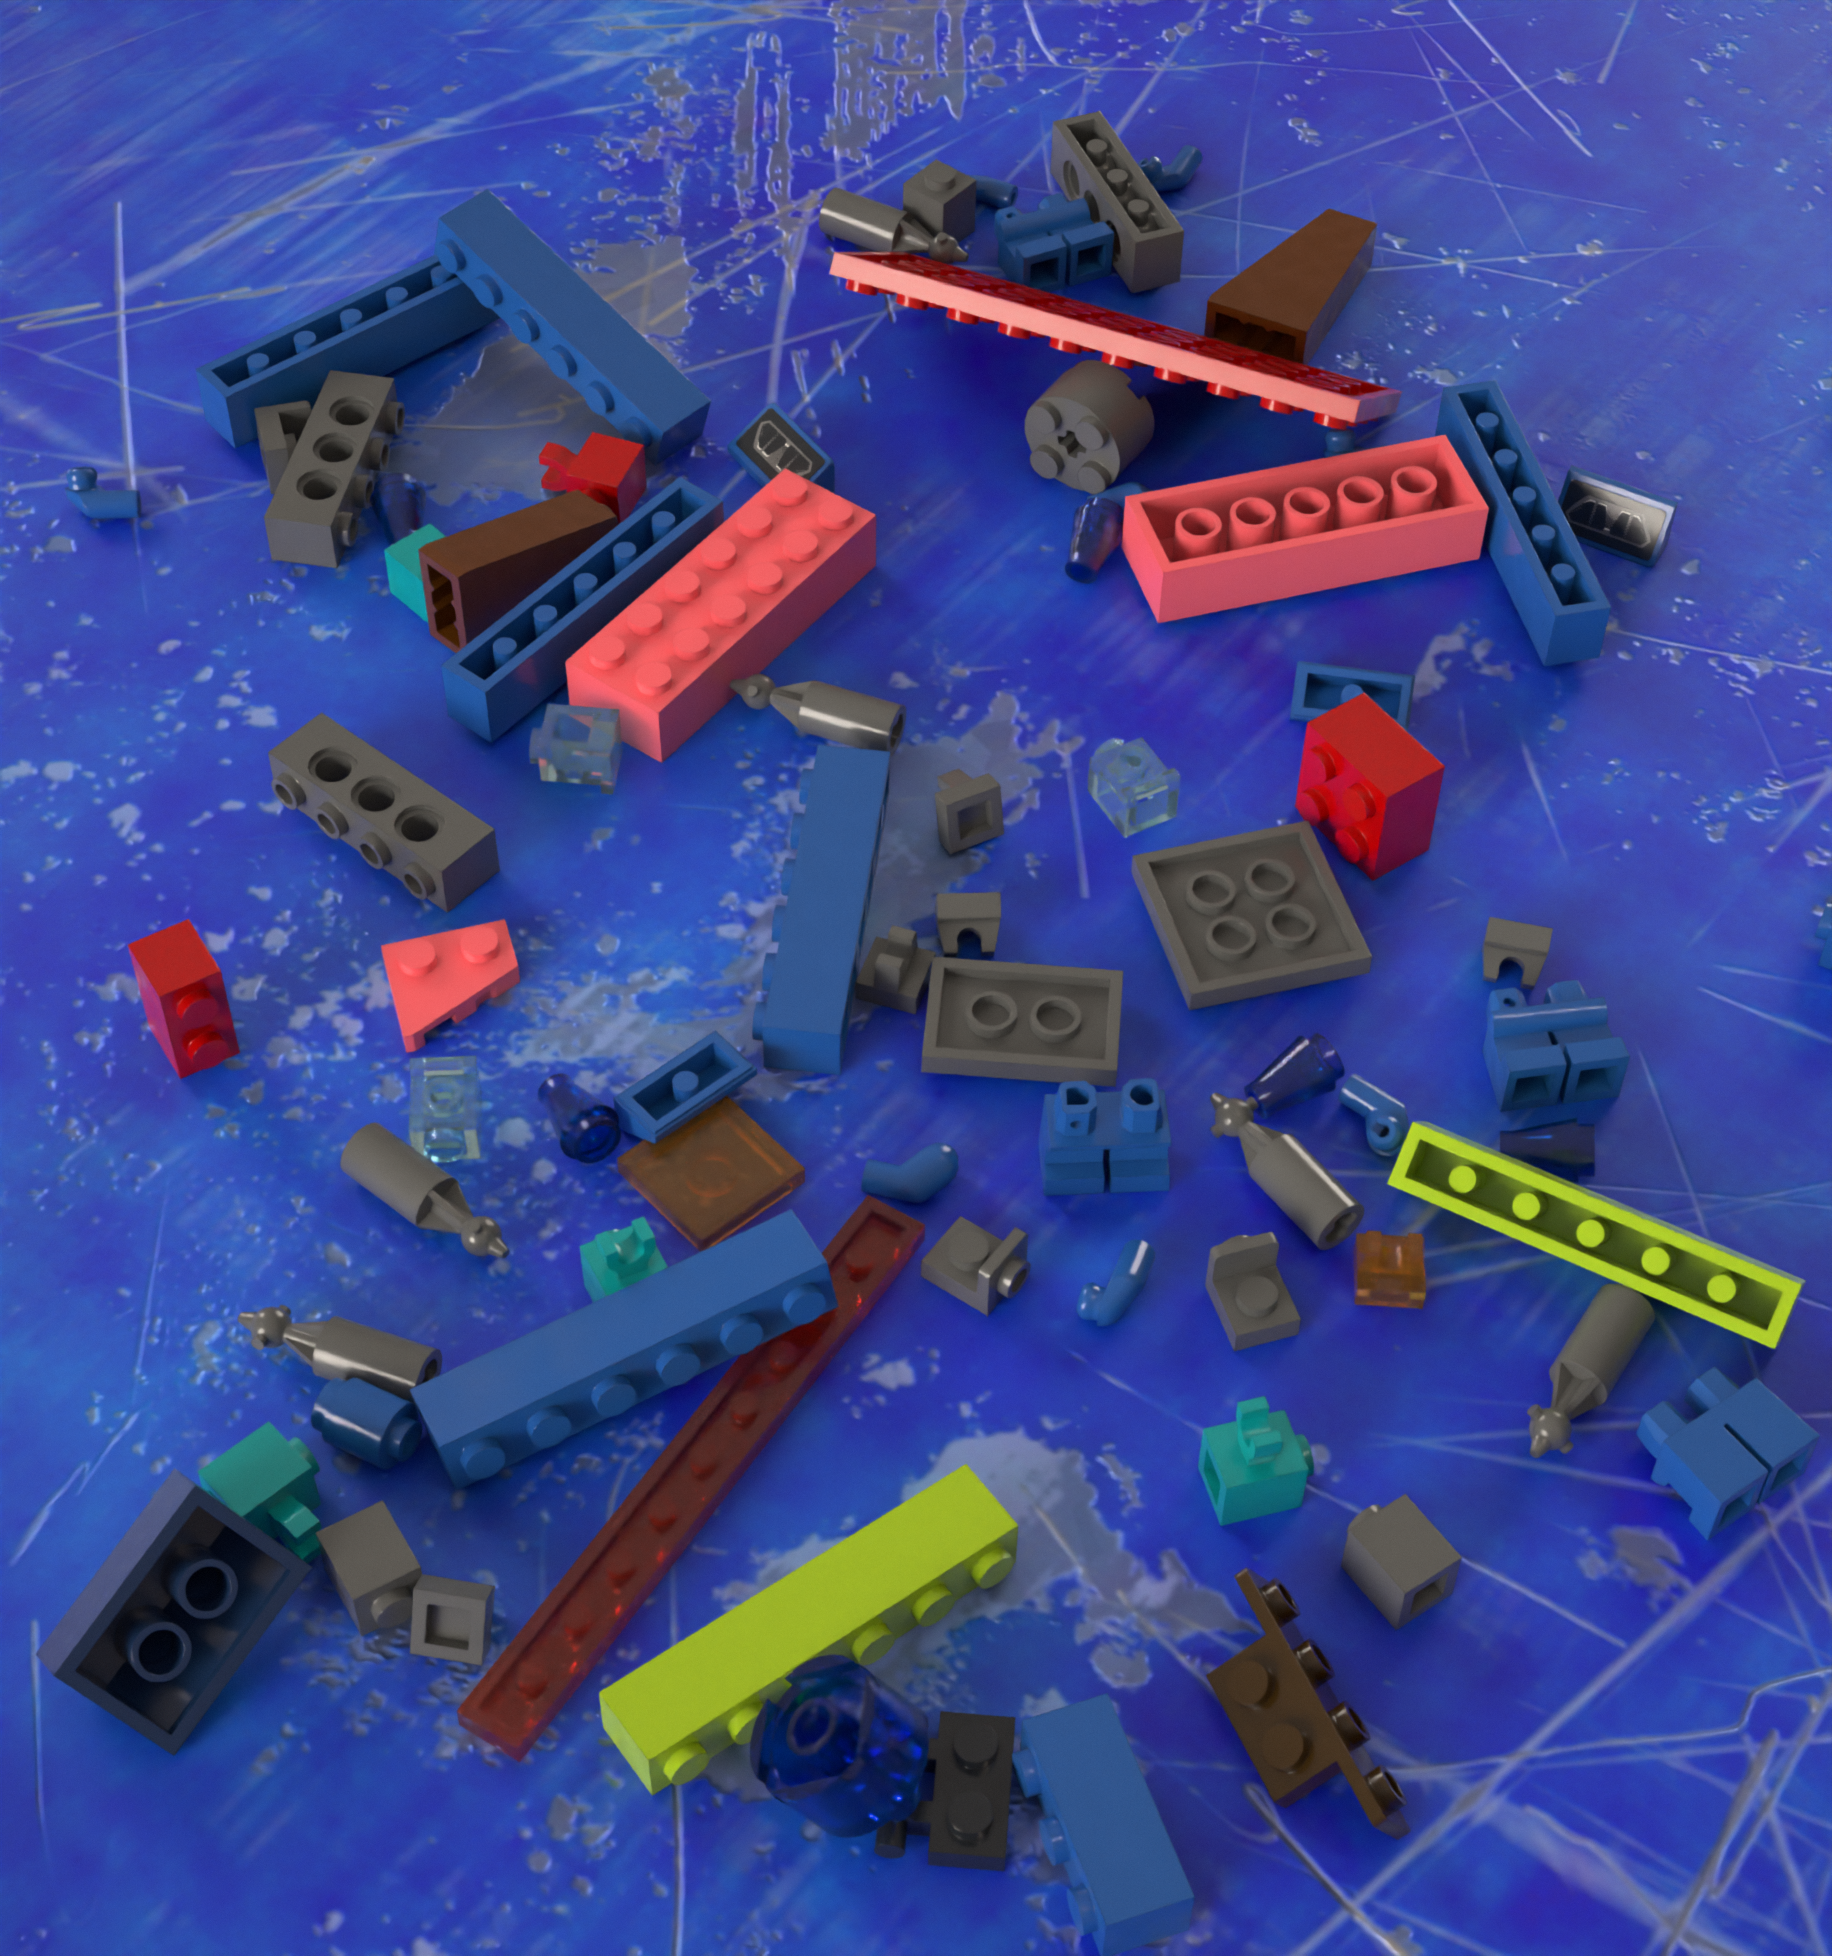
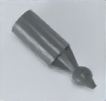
(883, 228)
(829, 711)
(1289, 1174)
(417, 1189)
(347, 1349)
(1590, 1364)

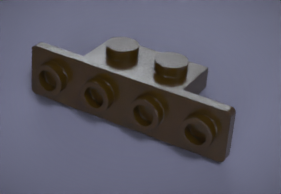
(1291, 1716)

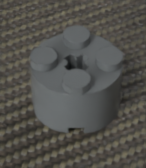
(1088, 427)

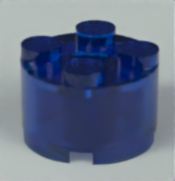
(841, 1748)

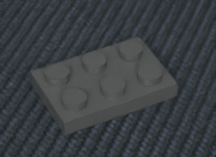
(1023, 1021)

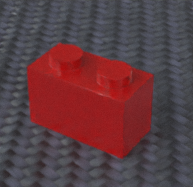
(184, 998)

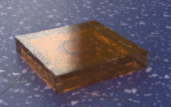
(712, 1173)

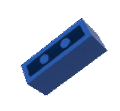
(1103, 1827)

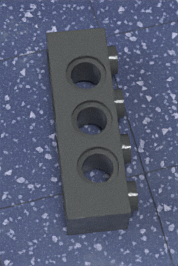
(1097, 166)
(334, 469)
(384, 812)

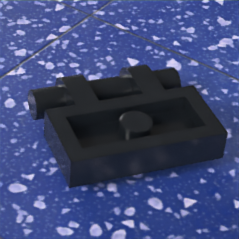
(969, 1795)

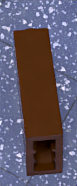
(1295, 290)
(497, 564)

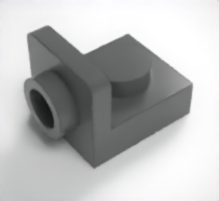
(278, 435)
(978, 1264)
(1250, 1291)

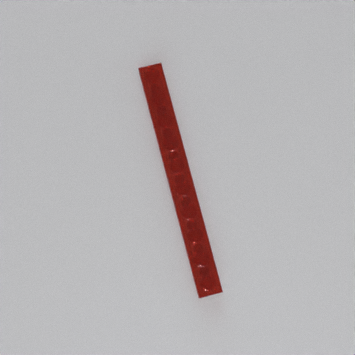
(681, 1493)

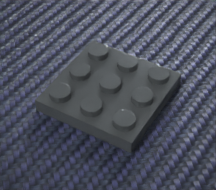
(1250, 915)

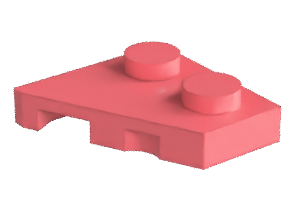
(448, 976)

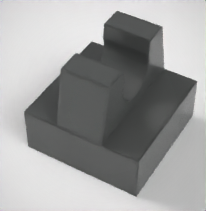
(967, 810)
(968, 913)
(1518, 943)
(895, 971)
(452, 1619)

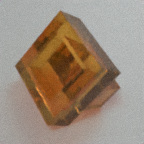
(1389, 1270)

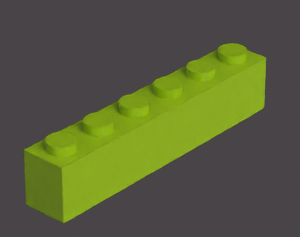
(1597, 1233)
(841, 1603)

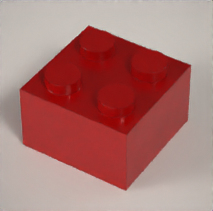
(1368, 786)

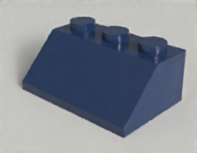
(172, 1612)

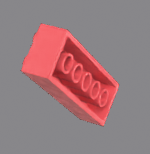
(1303, 528)
(724, 612)

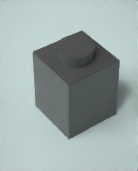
(942, 200)
(1399, 1560)
(370, 1568)

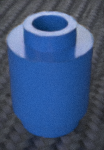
(367, 1421)

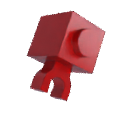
(604, 470)

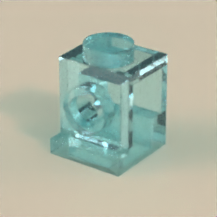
(578, 746)
(1127, 773)
(445, 1108)

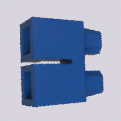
(1053, 244)
(1551, 1048)
(1125, 1123)
(1731, 1454)

